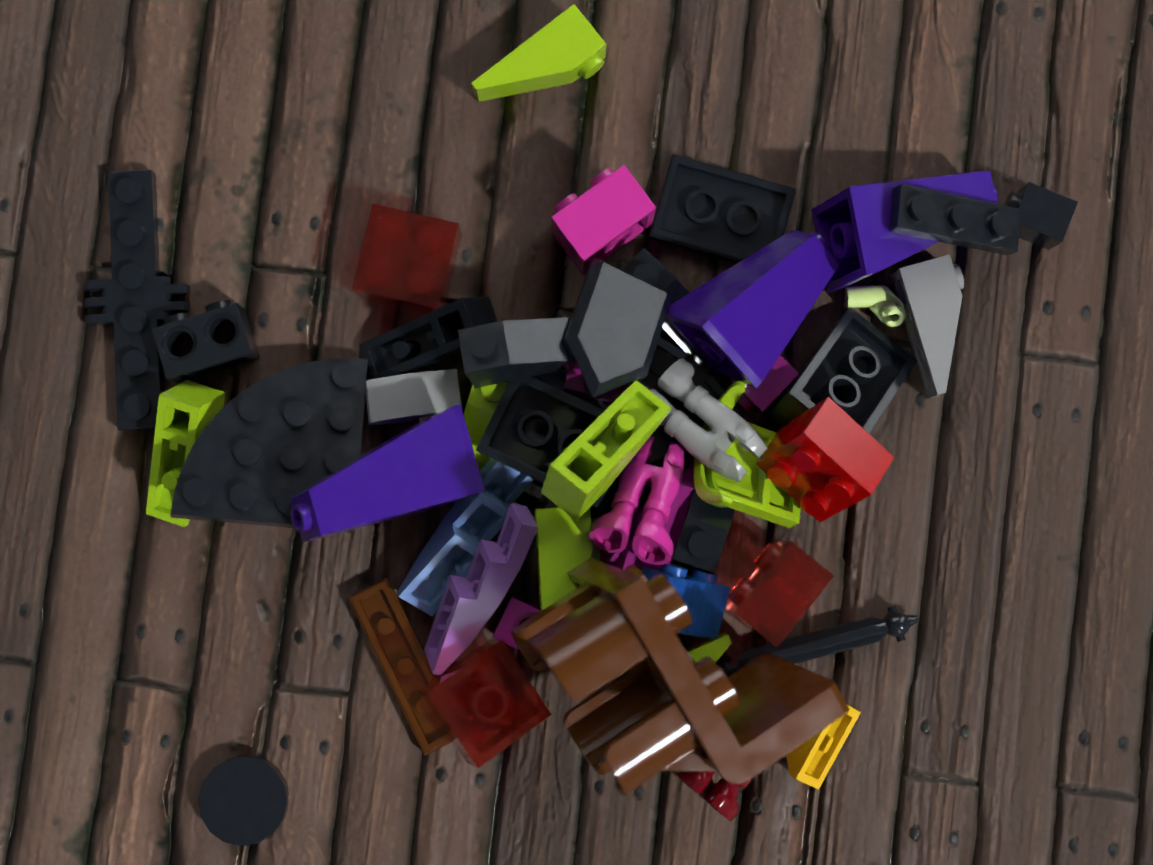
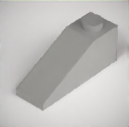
(932, 314)

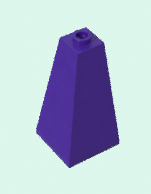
(859, 223)
(755, 306)
(402, 477)

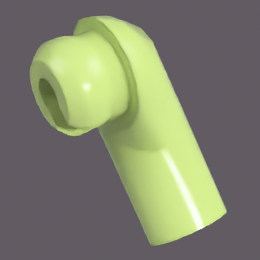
(879, 301)

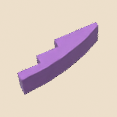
(474, 599)

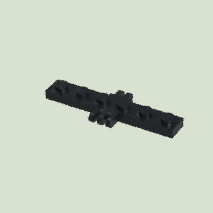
(135, 297)

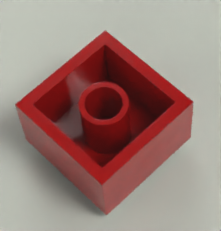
(825, 460)

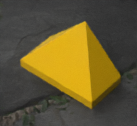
(815, 757)

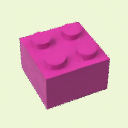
(602, 217)

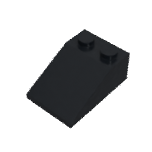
(852, 367)
(535, 427)

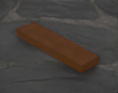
(400, 658)

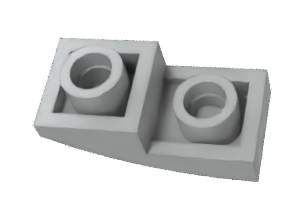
(411, 396)

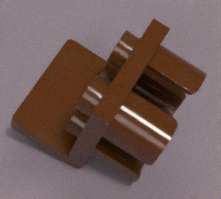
(665, 705)

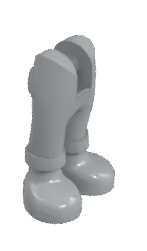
(724, 423)

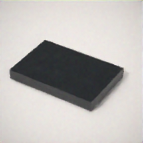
(719, 210)

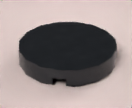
(244, 800)

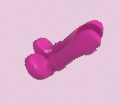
(651, 539)

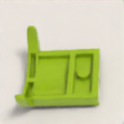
(755, 492)

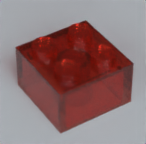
(407, 259)
(777, 591)
(485, 702)

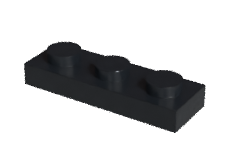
(954, 220)

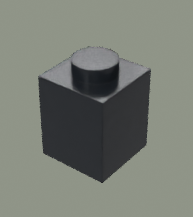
(1042, 215)

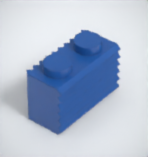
(701, 595)

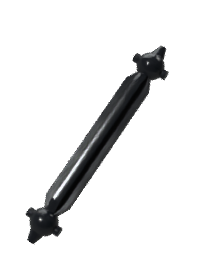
(826, 641)

